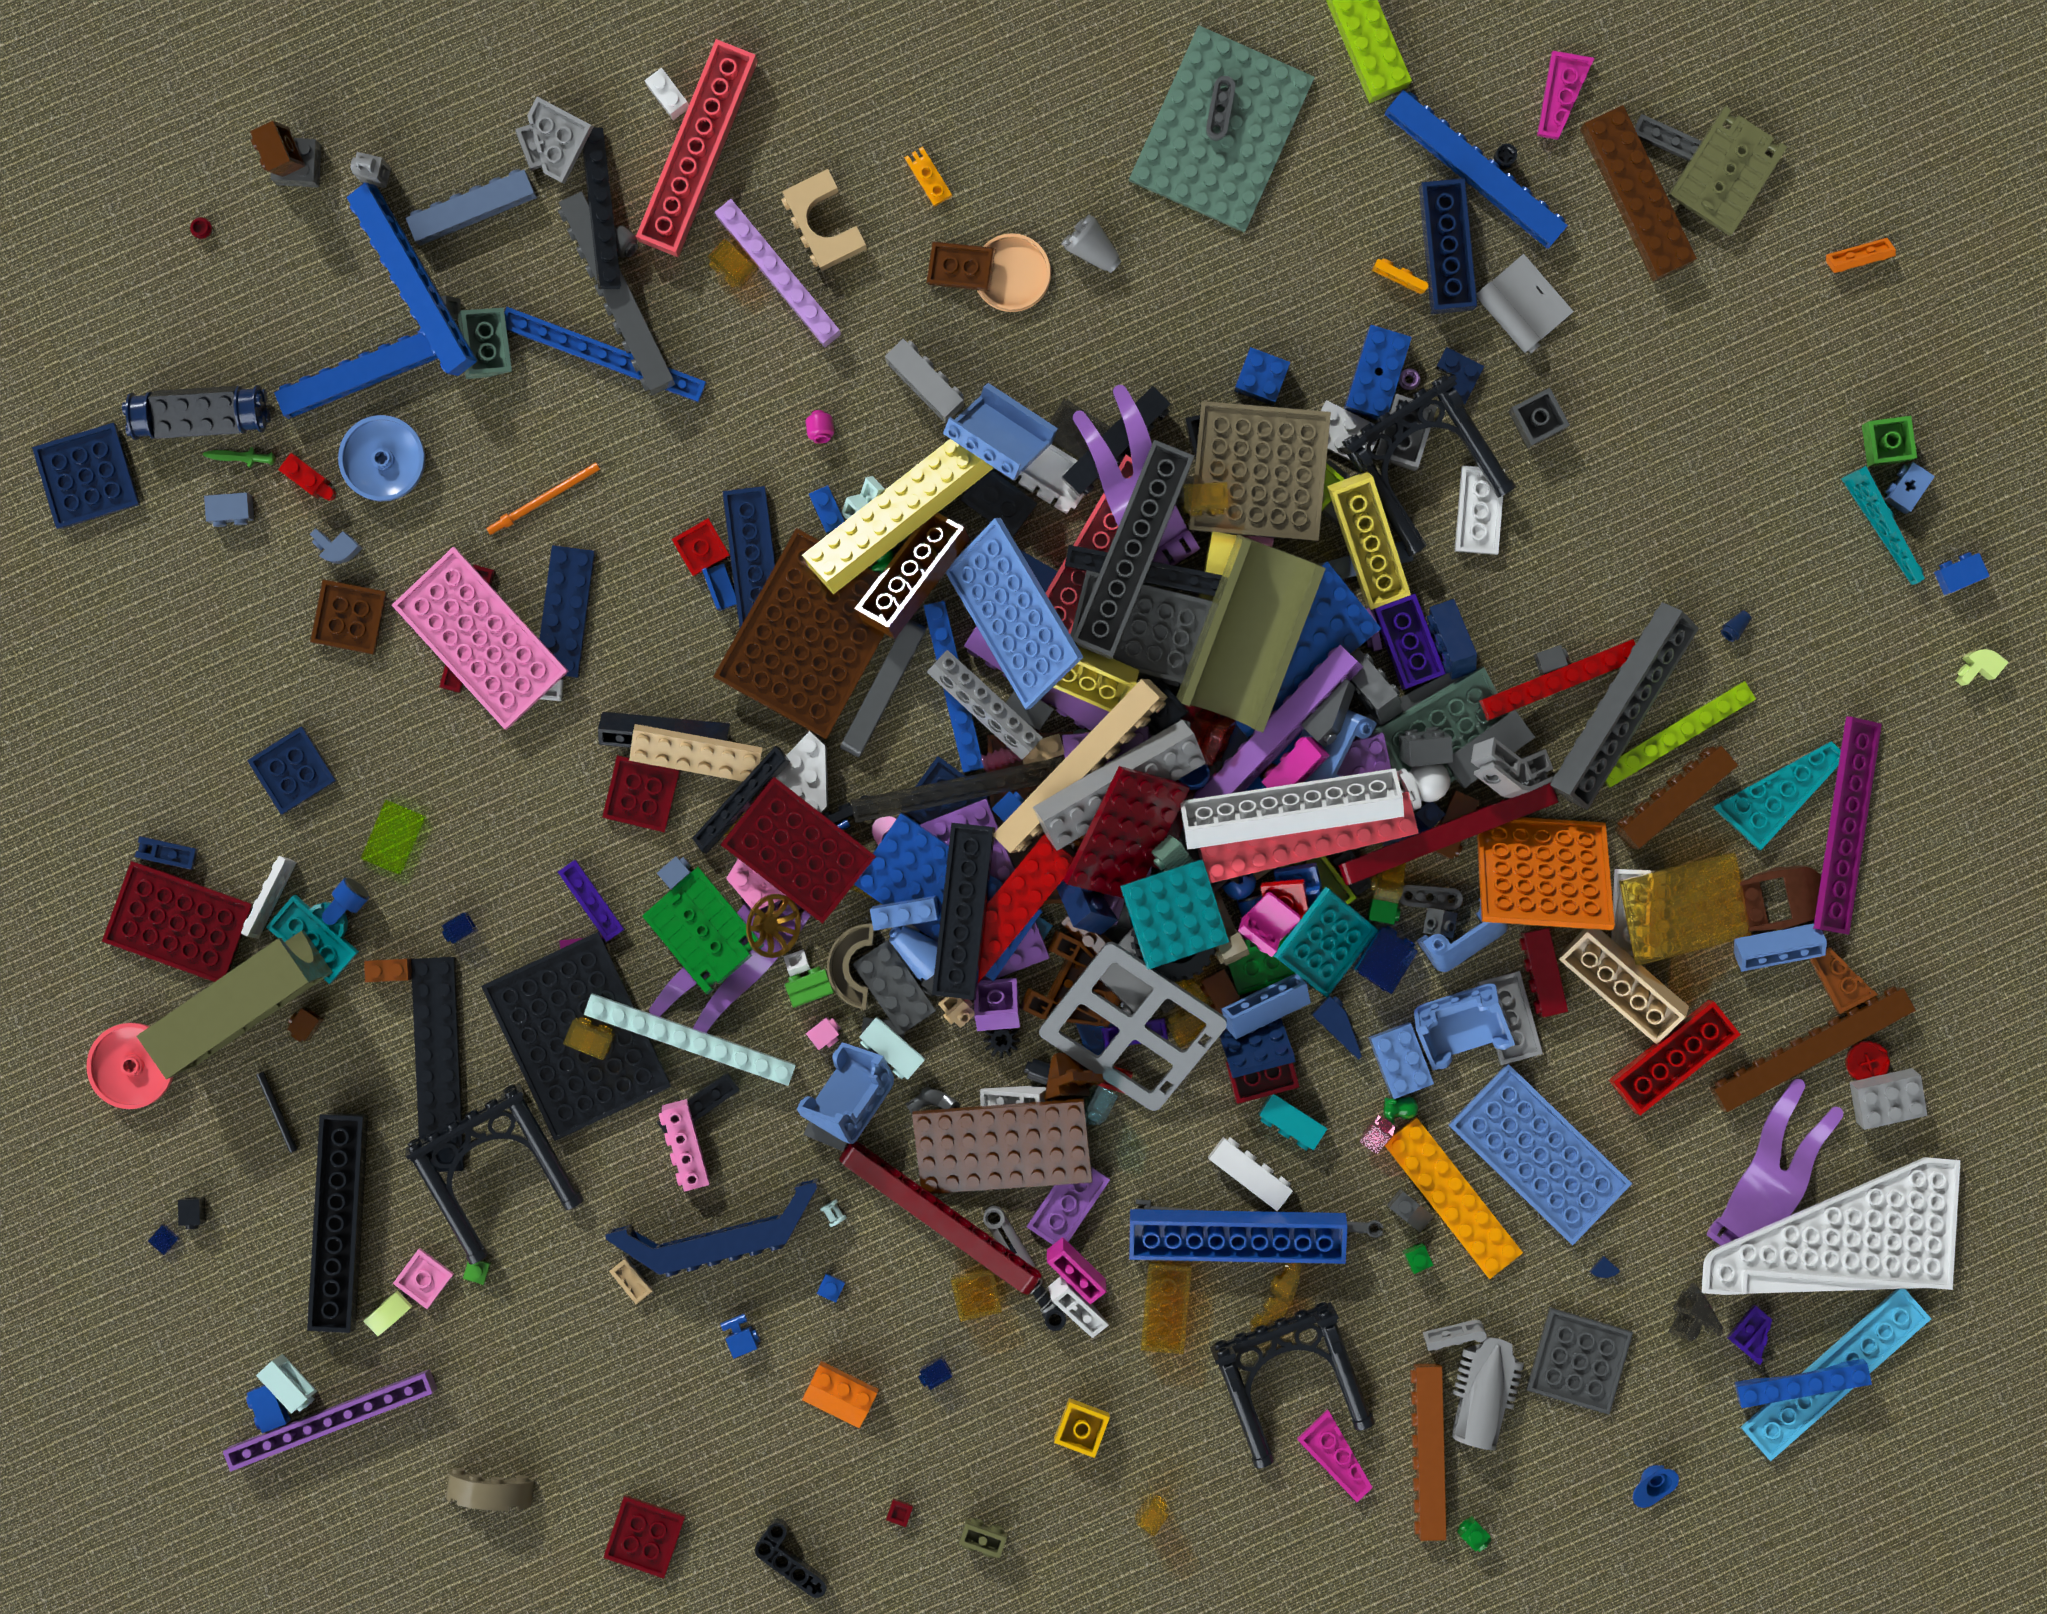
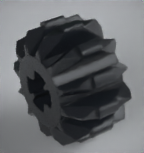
(1004, 1047)

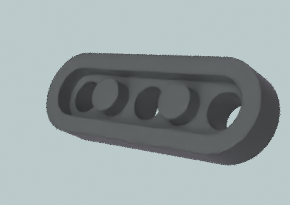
(1222, 99)
(1439, 897)

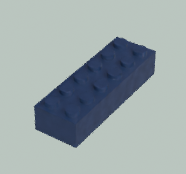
(1447, 246)

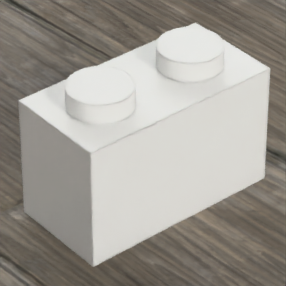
(667, 94)

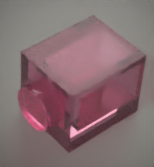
(1377, 1134)

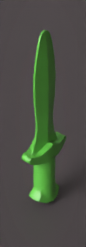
(247, 457)

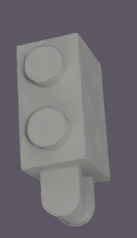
(370, 169)

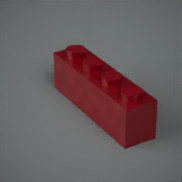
(1544, 972)

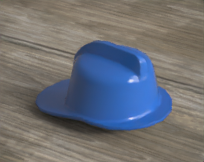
(1654, 1485)

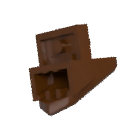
(1069, 1080)

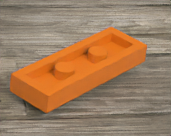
(1860, 255)

